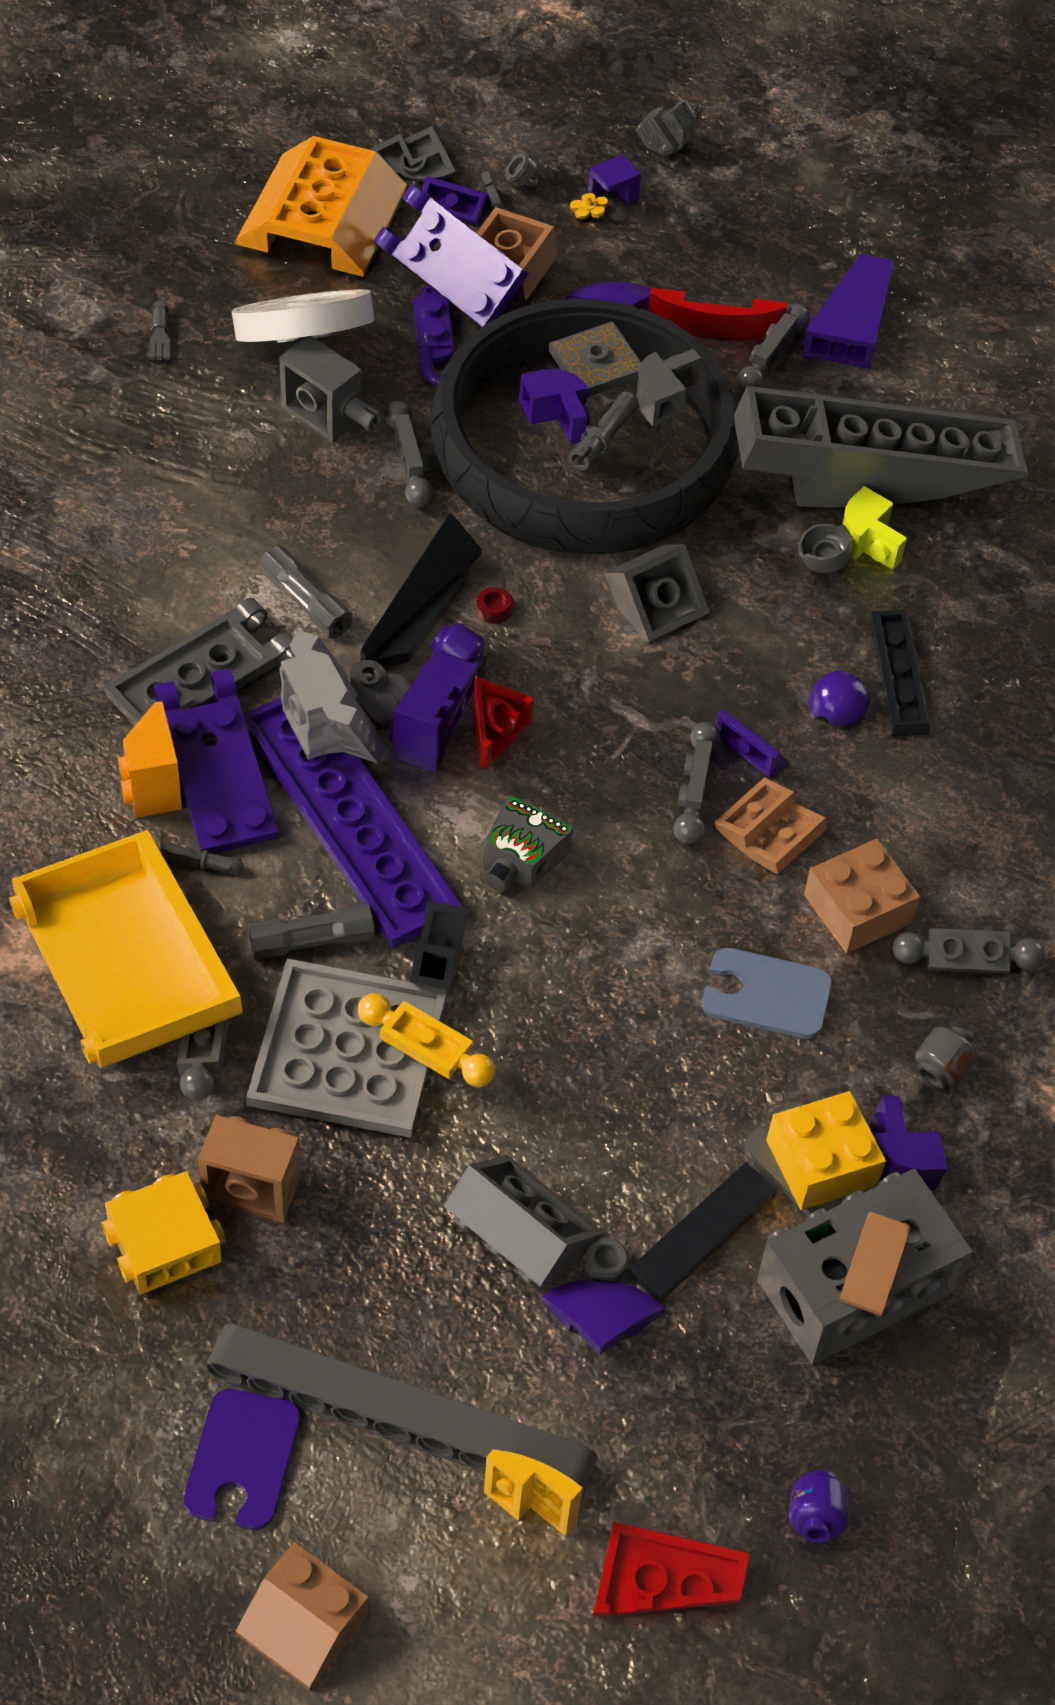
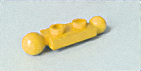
(426, 1040)

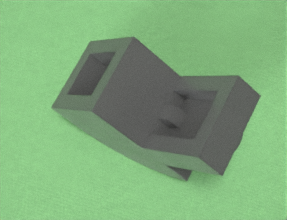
(664, 384)

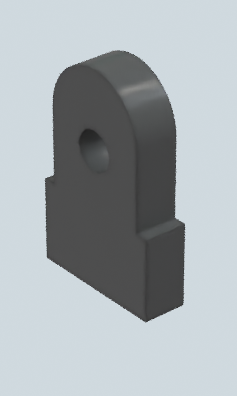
(491, 190)

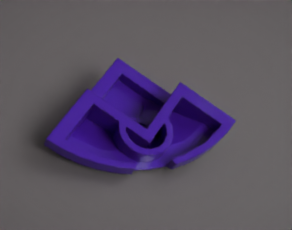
(620, 292)
(602, 1310)

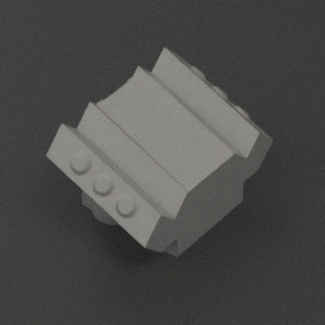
(324, 703)

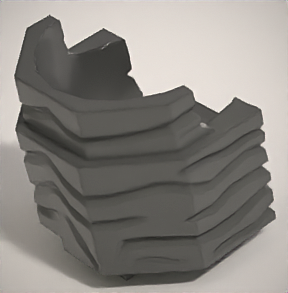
(671, 129)

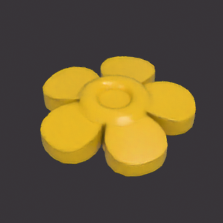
(589, 206)

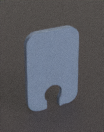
(774, 993)

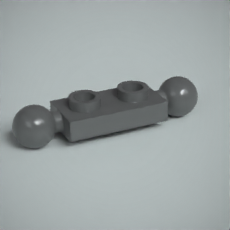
(776, 343)
(408, 442)
(689, 826)
(968, 951)
(200, 1058)

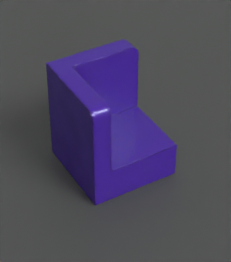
(615, 175)

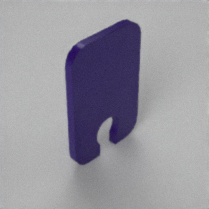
(247, 1446)

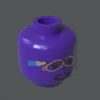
(819, 1506)

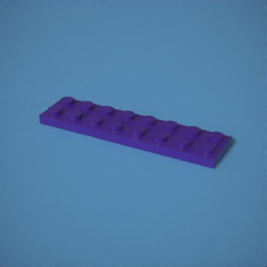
(354, 827)

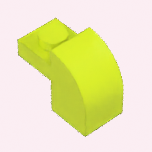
(868, 521)

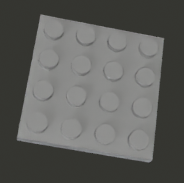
(330, 1063)

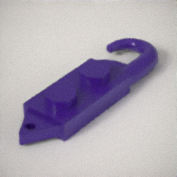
(432, 332)

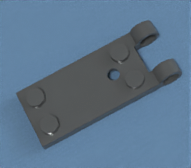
(192, 660)

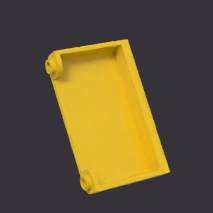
(125, 949)

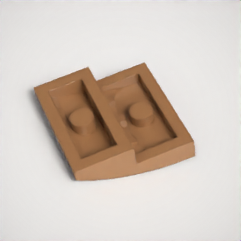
(770, 825)

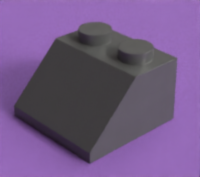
(658, 591)

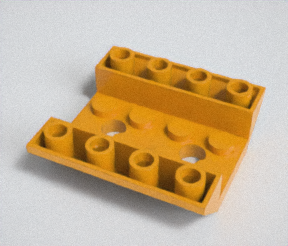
(348, 202)

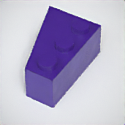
(432, 711)

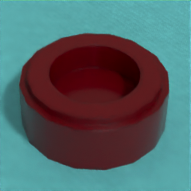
(494, 605)

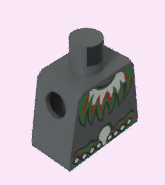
(524, 845)

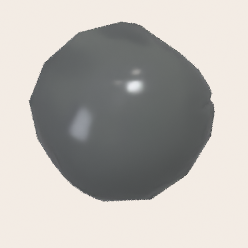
(826, 548)

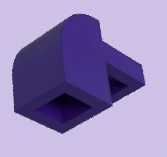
(556, 396)
(906, 1149)

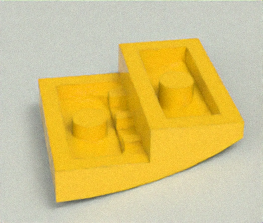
(525, 1483)

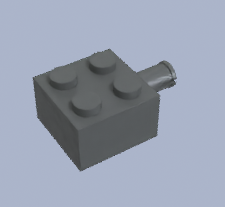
(324, 390)

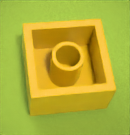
(825, 1150)

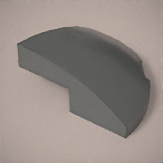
(417, 156)

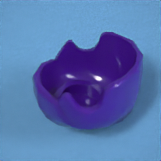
(839, 698)

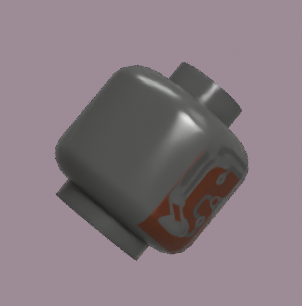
(945, 1056)

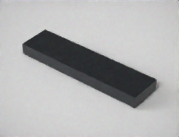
(899, 673)
(702, 1232)

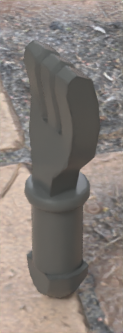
(159, 342)
(187, 857)

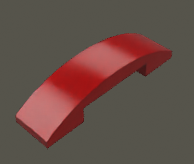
(716, 320)

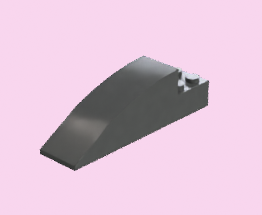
(892, 449)

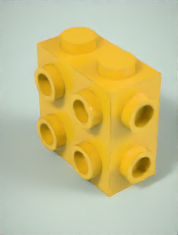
(163, 1232)

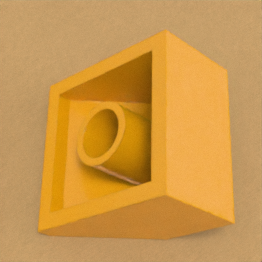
(150, 766)

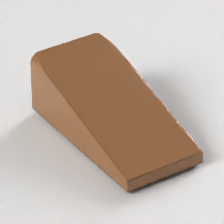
(875, 1263)

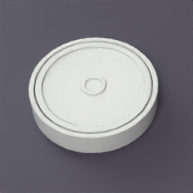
(303, 316)

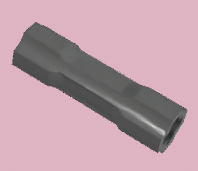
(321, 607)
(341, 926)

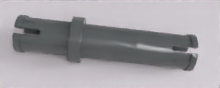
(597, 438)

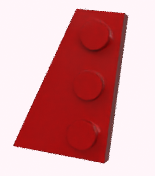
(666, 1572)

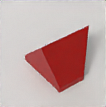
(498, 718)

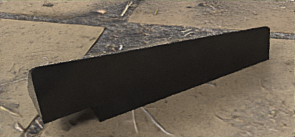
(424, 595)

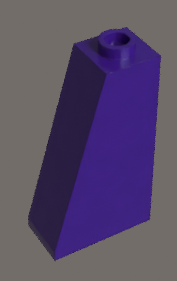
(851, 316)

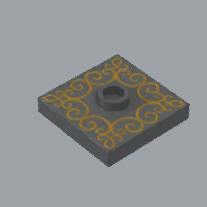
(597, 357)

